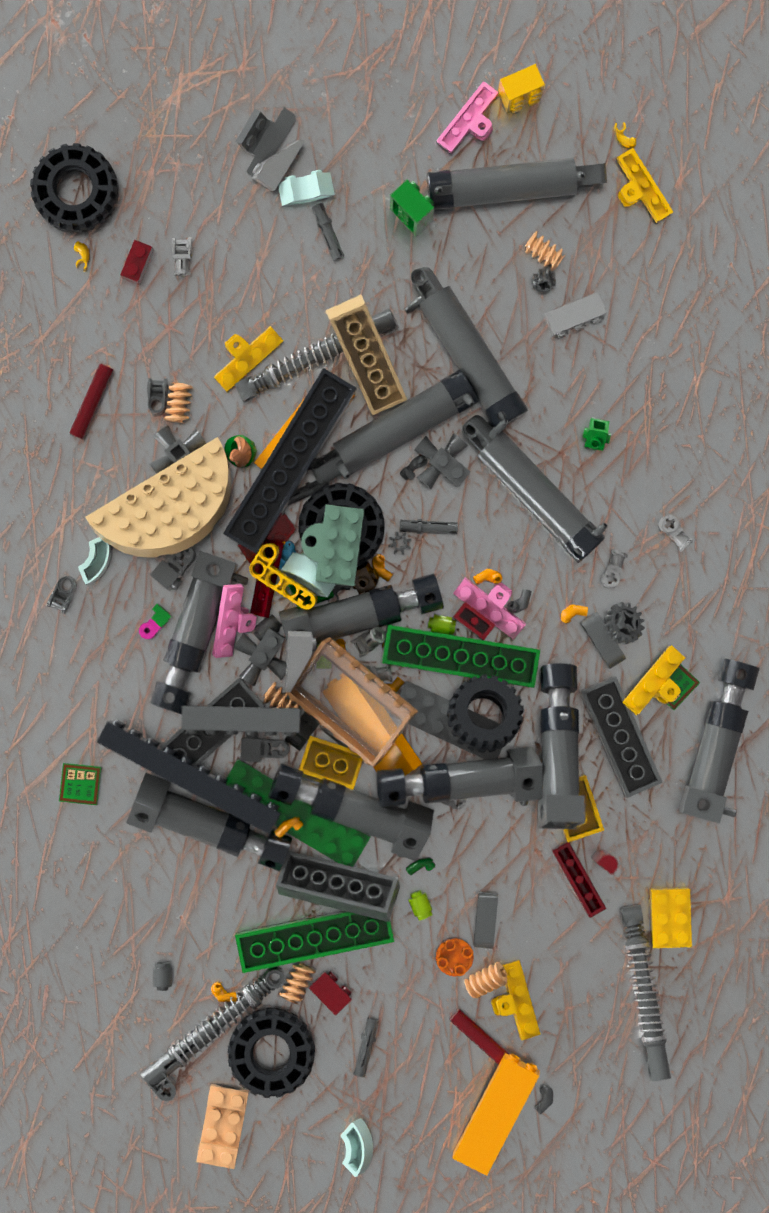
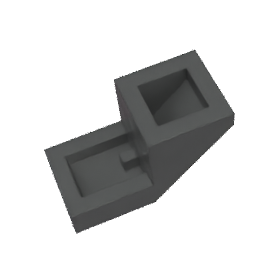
(308, 726)

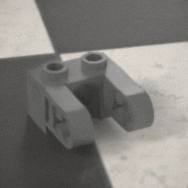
(171, 572)
(256, 748)

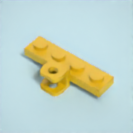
(641, 187)
(246, 356)
(656, 682)
(517, 1002)

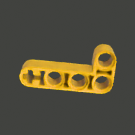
(285, 580)

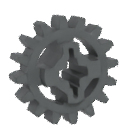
(624, 623)

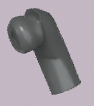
(521, 603)
(547, 1099)

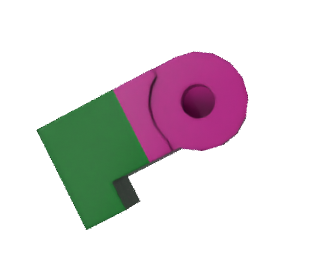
(156, 623)

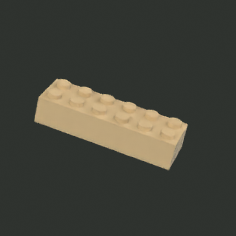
(366, 354)

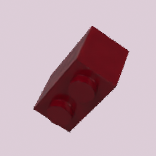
(137, 262)
(474, 621)
(331, 992)

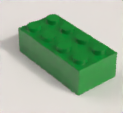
(412, 207)

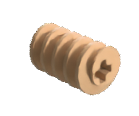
(544, 251)
(178, 403)
(278, 699)
(486, 980)
(297, 982)

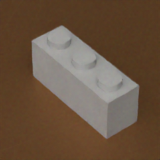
(575, 315)

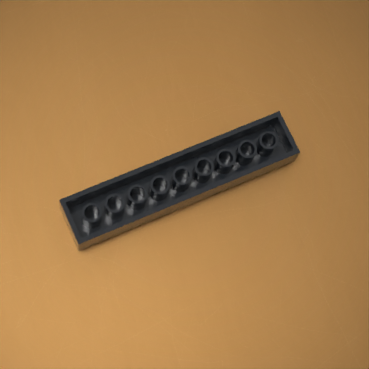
(290, 461)
(189, 776)

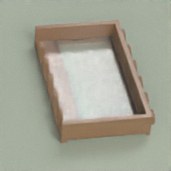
(351, 702)

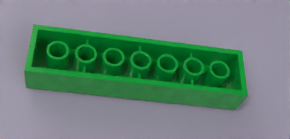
(460, 656)
(329, 838)
(310, 939)

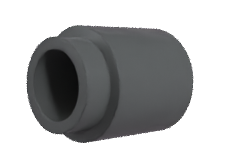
(265, 624)
(162, 976)

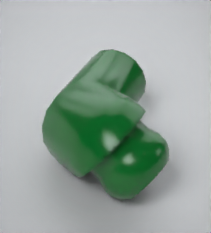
(419, 864)

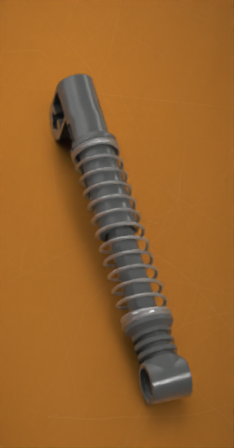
(321, 352)
(647, 1000)
(206, 1033)

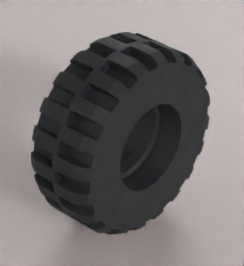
(67, 160)
(346, 496)
(265, 1081)

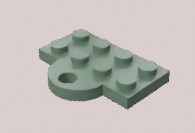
(336, 544)

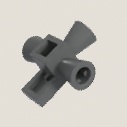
(175, 449)
(442, 461)
(262, 656)

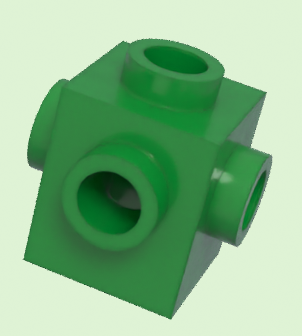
(597, 434)

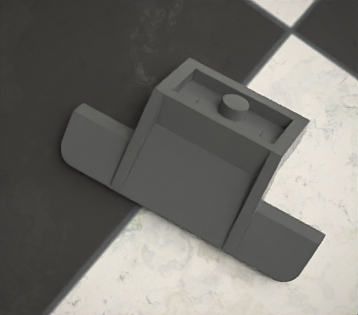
(263, 137)

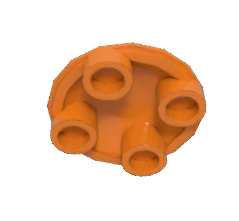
(454, 957)

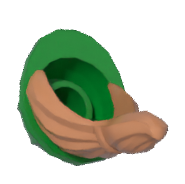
(240, 451)

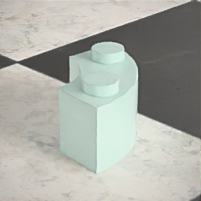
(306, 188)
(97, 561)
(304, 571)
(358, 1147)

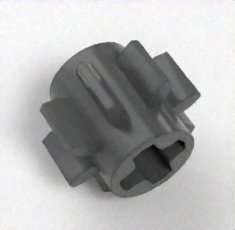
(544, 280)
(395, 544)

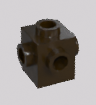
(366, 578)

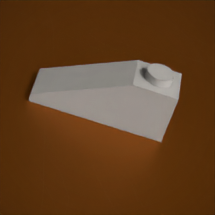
(273, 169)
(298, 654)

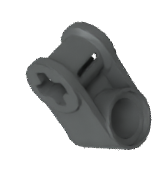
(157, 391)
(62, 595)

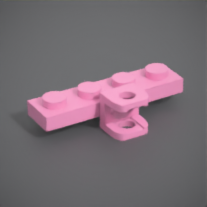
(470, 119)
(491, 605)
(231, 619)

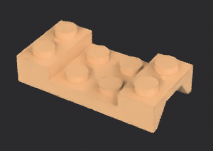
(222, 1126)

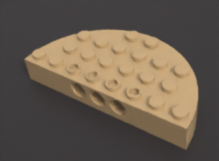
(169, 508)

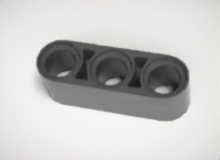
(602, 641)
(485, 920)

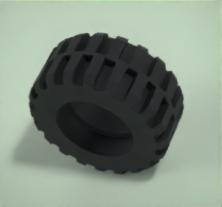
(498, 693)

